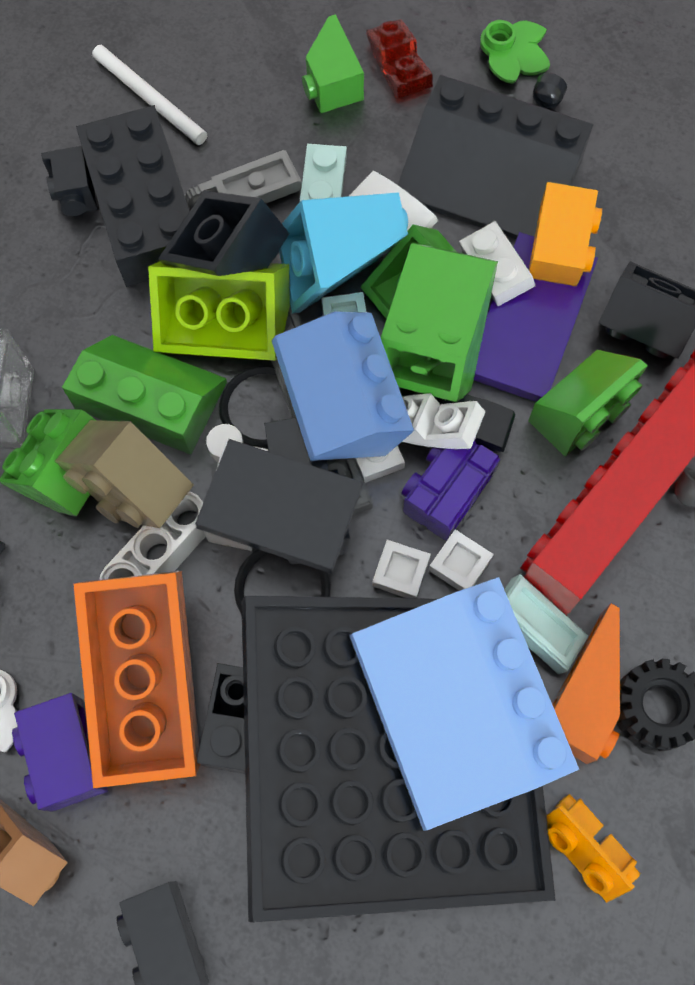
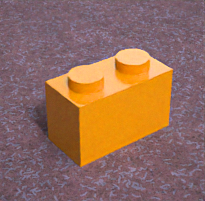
(563, 234)

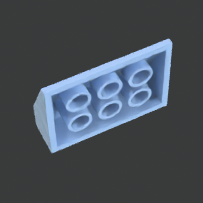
(462, 704)

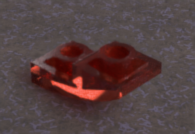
(398, 58)

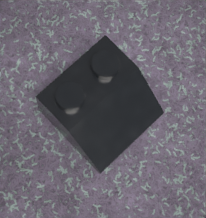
(226, 236)
(651, 311)

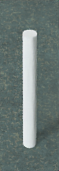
(149, 95)

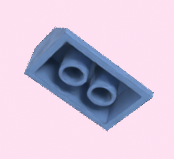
(342, 387)

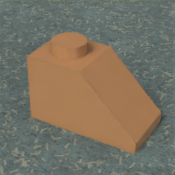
(27, 858)

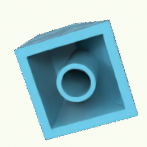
(337, 241)

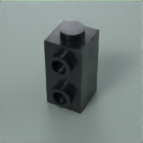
(161, 938)

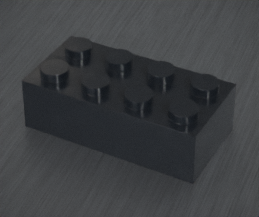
(134, 187)

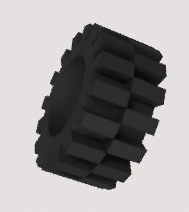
(637, 722)

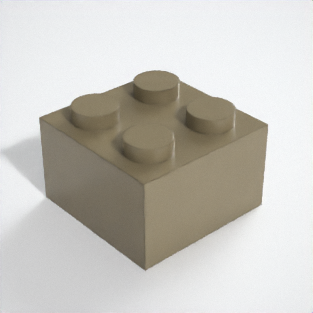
(123, 473)

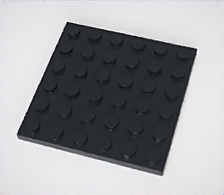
(326, 793)

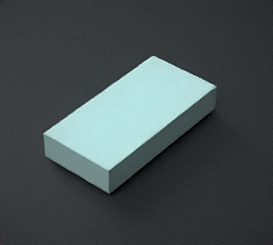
(544, 625)

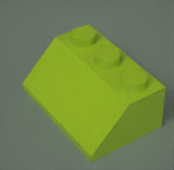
(218, 314)

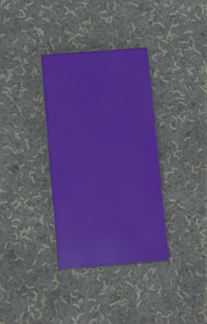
(529, 333)

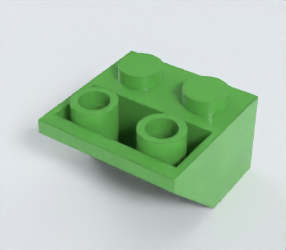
(586, 398)
(33, 467)

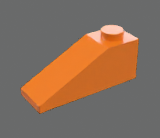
(591, 692)

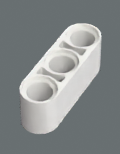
(179, 540)

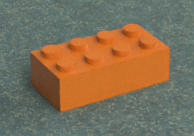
(137, 679)

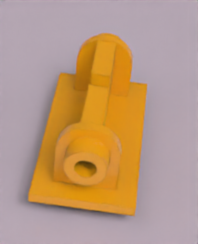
(604, 866)

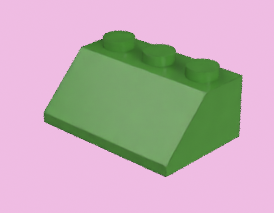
(153, 391)

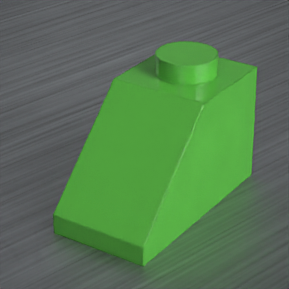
(333, 69)

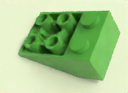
(438, 321)

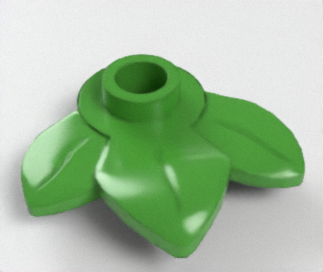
(514, 49)

